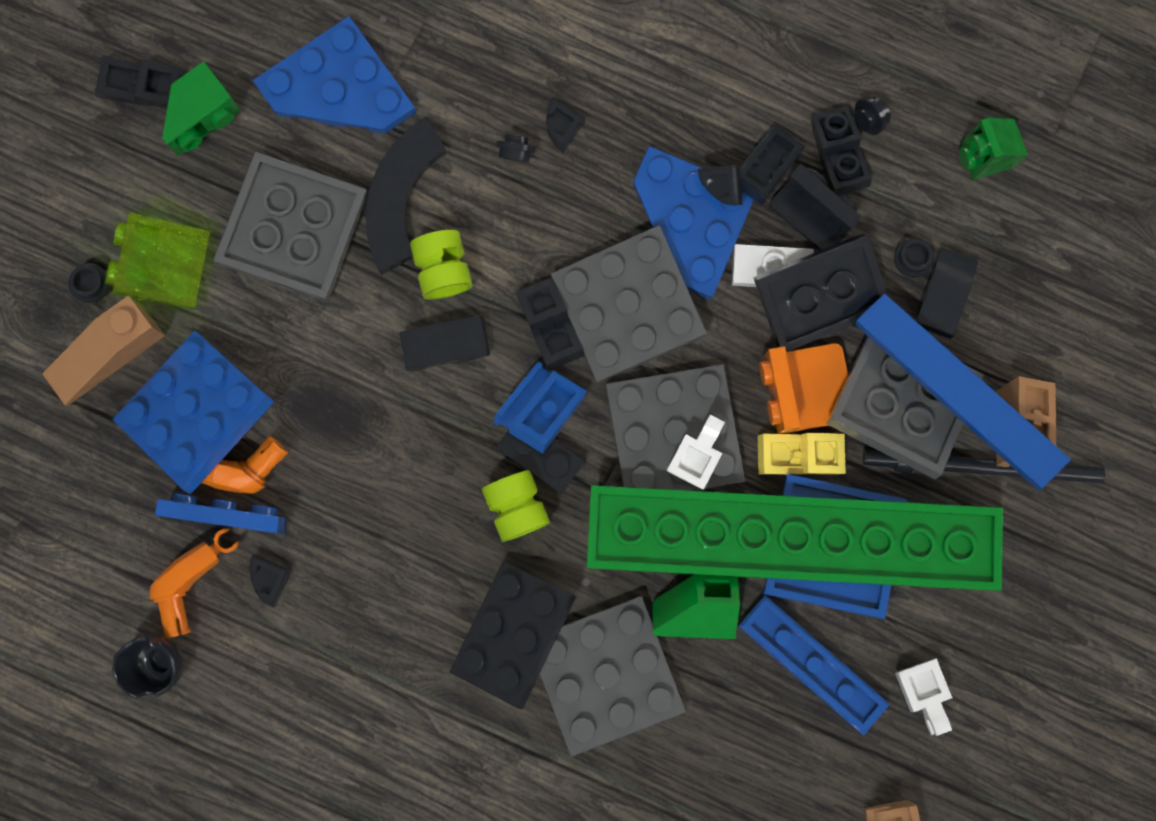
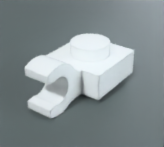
(696, 458)
(926, 689)

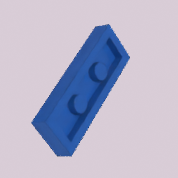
(221, 513)

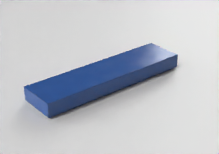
(813, 665)

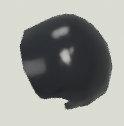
(147, 666)

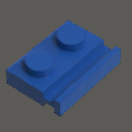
(540, 407)

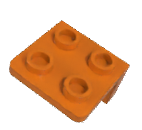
(803, 385)

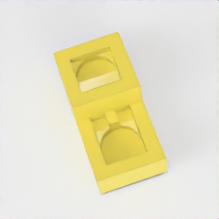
(801, 454)

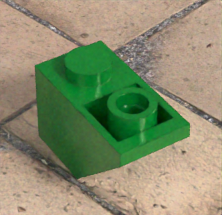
(196, 108)
(992, 148)
(698, 608)

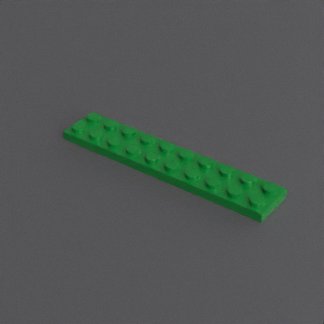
(795, 538)

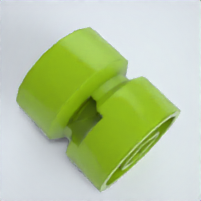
(442, 270)
(515, 506)

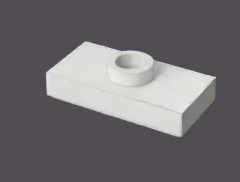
(755, 260)

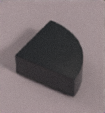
(562, 124)
(723, 183)
(268, 579)

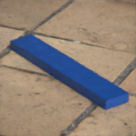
(963, 392)

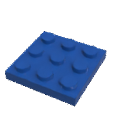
(192, 412)
(849, 597)

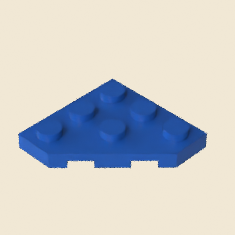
(336, 83)
(692, 220)

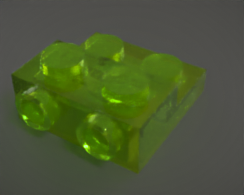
(158, 261)

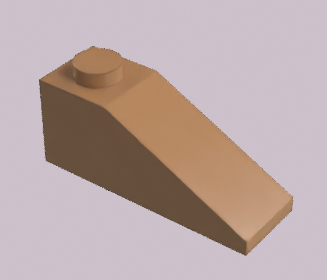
(102, 349)

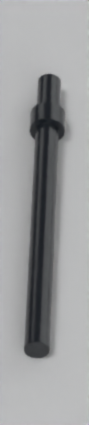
(985, 466)

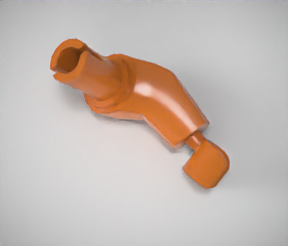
(248, 475)
(178, 579)

